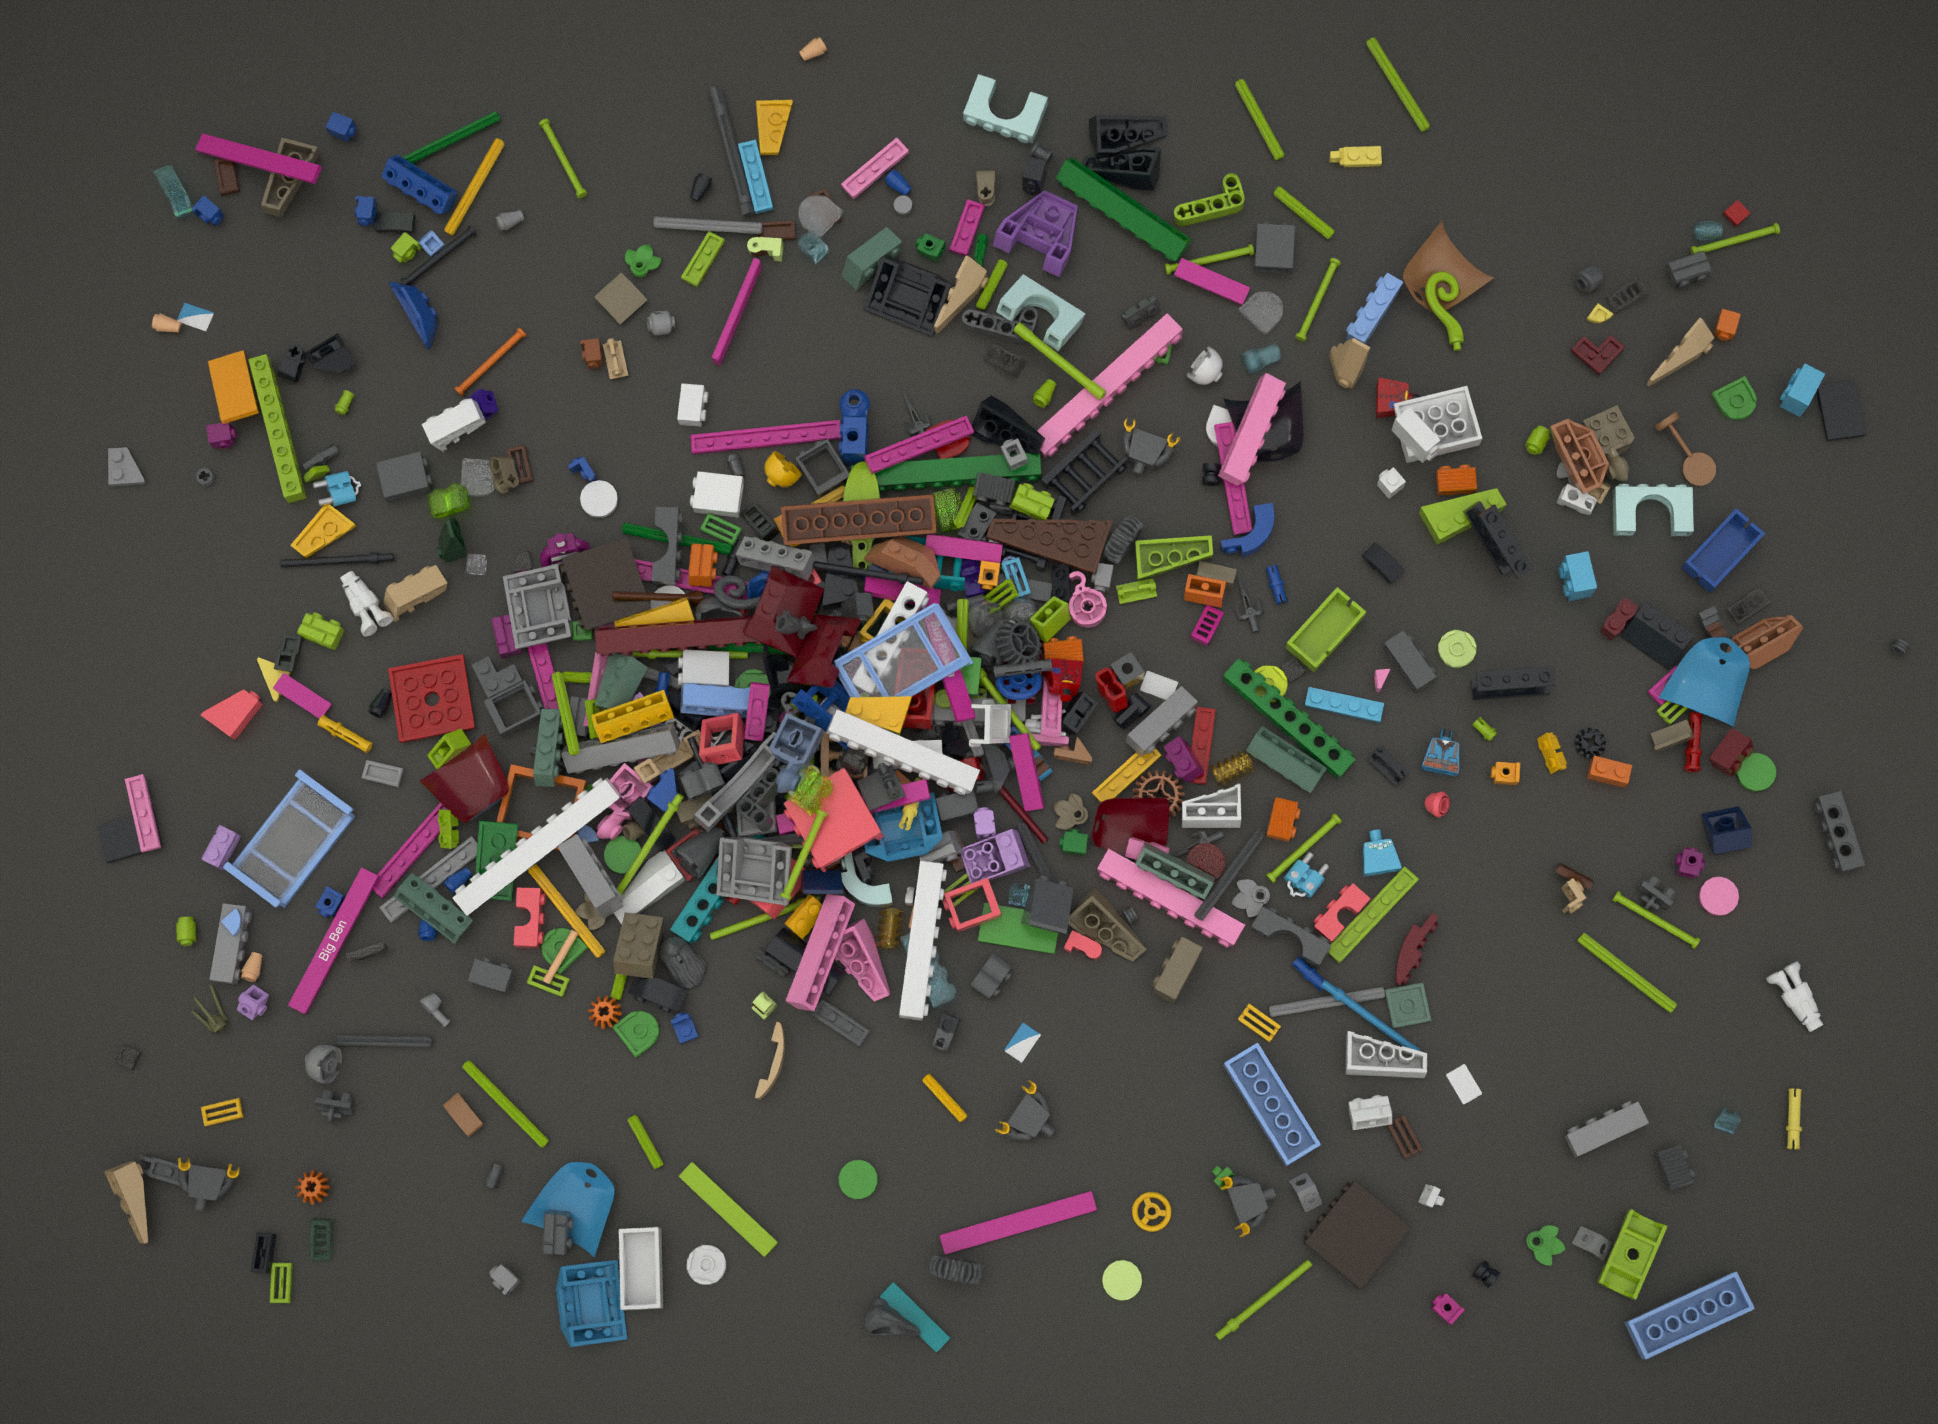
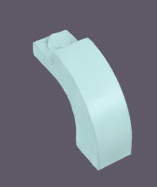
(868, 895)

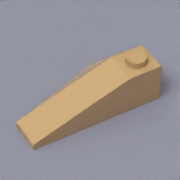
(969, 281)
(1691, 347)

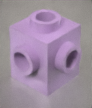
(252, 1002)

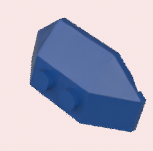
(417, 310)

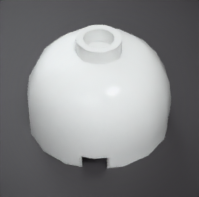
(1206, 367)

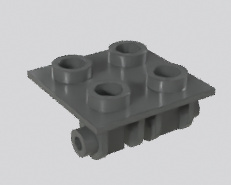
(881, 787)

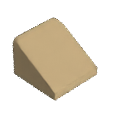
(1600, 492)

